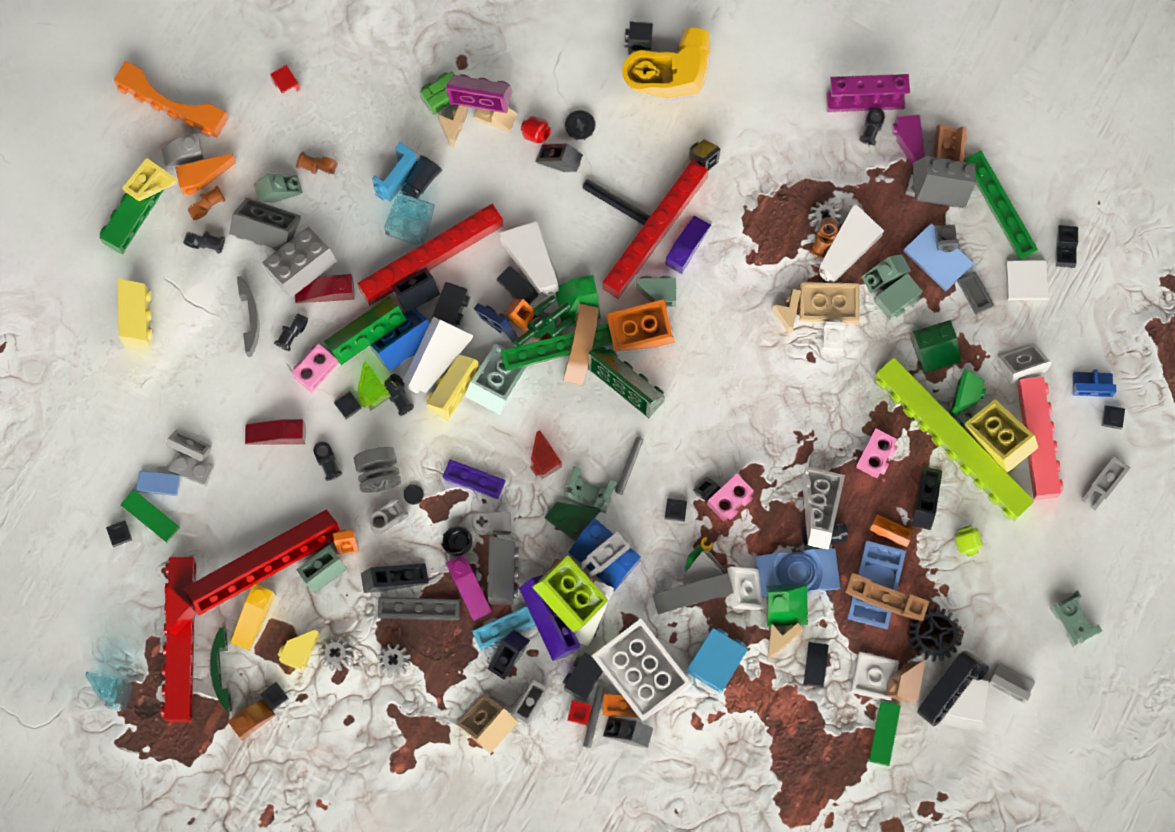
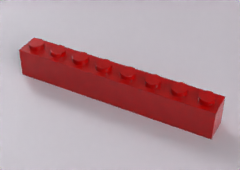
(655, 229)
(432, 253)
(262, 562)
(179, 648)

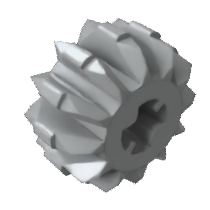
(819, 212)
(327, 653)
(385, 662)

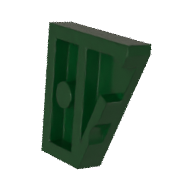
(571, 518)

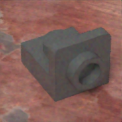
(946, 238)

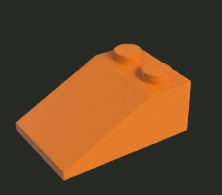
(641, 327)

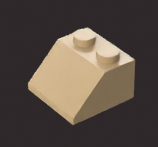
(487, 723)

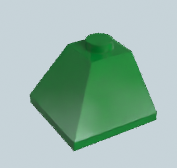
(577, 291)
(968, 392)
(787, 605)

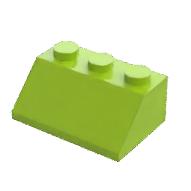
(570, 594)

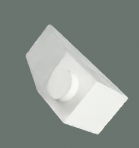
(586, 634)

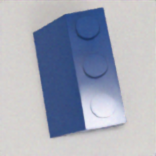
(402, 340)
(592, 538)

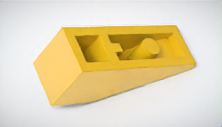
(252, 616)

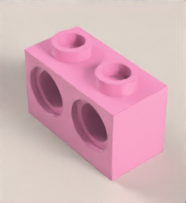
(319, 371)
(872, 451)
(727, 495)

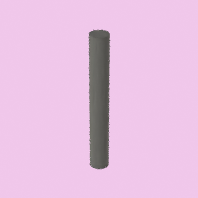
(629, 465)
(594, 717)

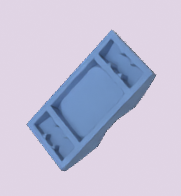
(811, 567)
(883, 567)

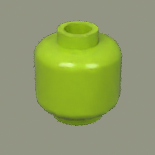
(968, 540)

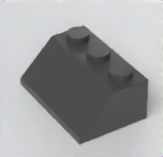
(943, 181)
(263, 224)
(502, 571)

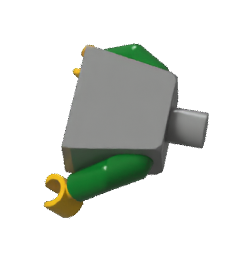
(702, 564)

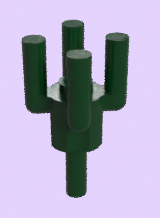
(545, 322)

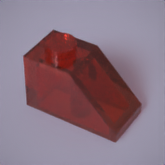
(543, 457)

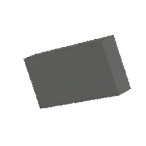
(975, 293)

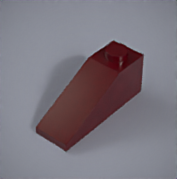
(327, 289)
(276, 432)

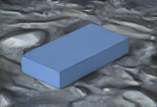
(158, 483)

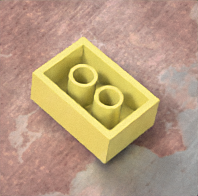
(1001, 435)

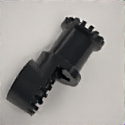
(871, 127)
(207, 241)
(289, 333)
(398, 394)
(327, 462)

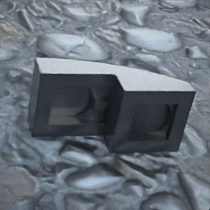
(1066, 246)
(517, 285)
(815, 664)

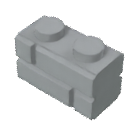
(530, 703)

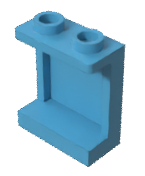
(396, 179)
(717, 660)

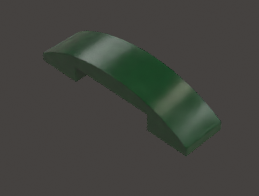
(219, 645)

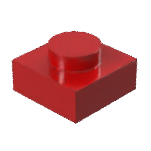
(579, 713)

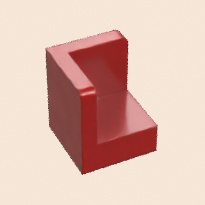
(284, 79)

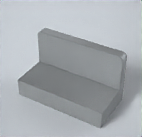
(1012, 683)

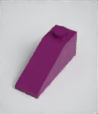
(909, 136)
(468, 587)

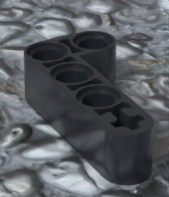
(951, 686)

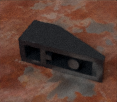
(927, 498)
(393, 577)

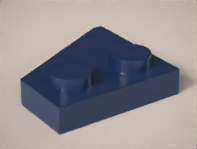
(496, 321)

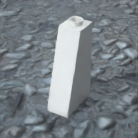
(852, 241)
(530, 255)
(435, 354)

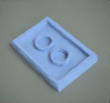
(940, 266)

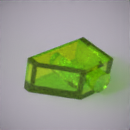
(370, 389)

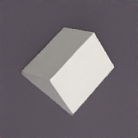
(1024, 363)

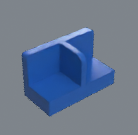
(1093, 384)

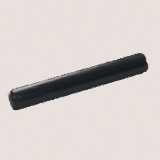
(615, 201)

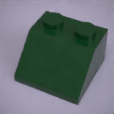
(936, 346)

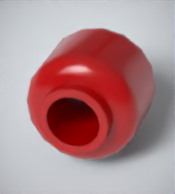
(535, 129)

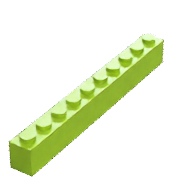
(953, 439)

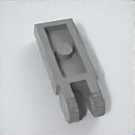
(1107, 481)
(606, 553)

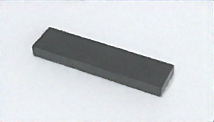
(418, 608)

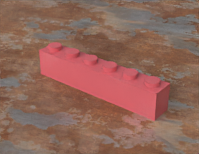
(1036, 418)

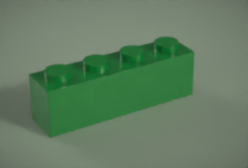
(127, 221)
(365, 330)

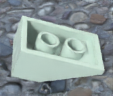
(491, 384)

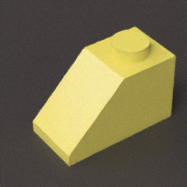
(298, 650)

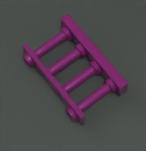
(867, 92)

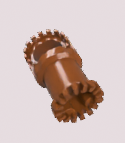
(313, 164)
(209, 199)
(824, 238)

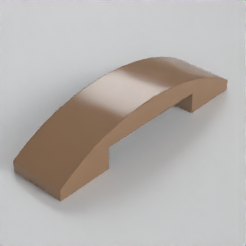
(581, 344)
(886, 598)

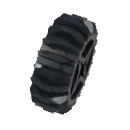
(932, 625)

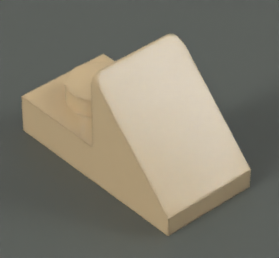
(497, 119)
(453, 127)
(787, 314)
(778, 642)

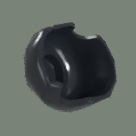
(457, 541)

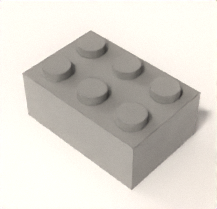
(299, 262)

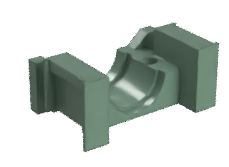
(588, 493)
(1074, 620)

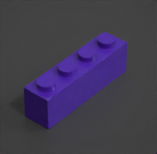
(554, 632)

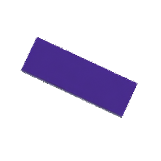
(474, 479)

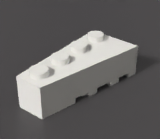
(821, 502)

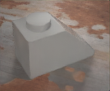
(182, 151)

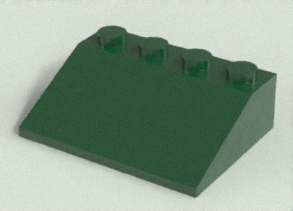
(625, 381)

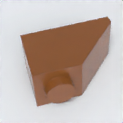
(251, 719)

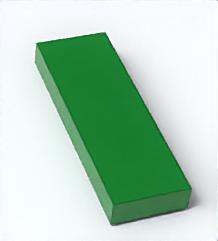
(150, 516)
(884, 733)

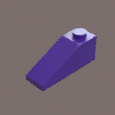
(687, 244)

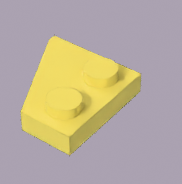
(148, 180)

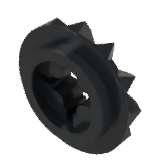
(585, 118)

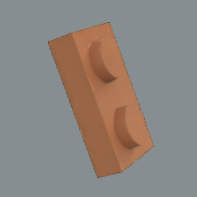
(950, 143)

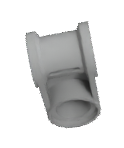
(389, 515)
(494, 523)

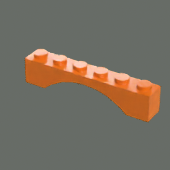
(204, 117)

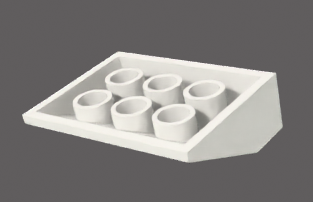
(642, 670)

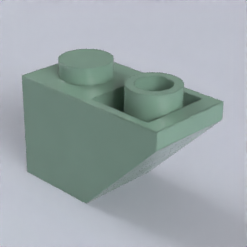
(277, 187)
(886, 273)
(658, 289)

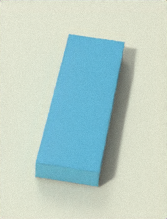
(500, 628)

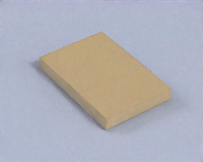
(829, 301)

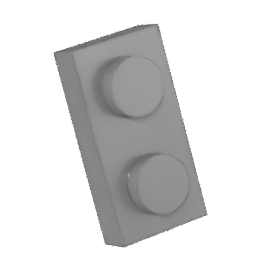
(188, 445)
(191, 468)

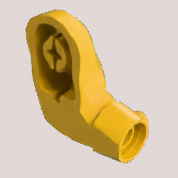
(670, 73)

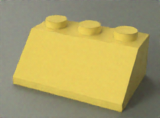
(134, 313)
(452, 386)

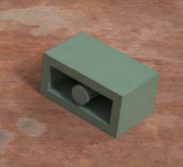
(898, 297)
(321, 569)

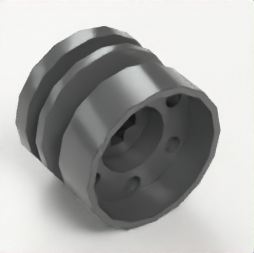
(377, 469)

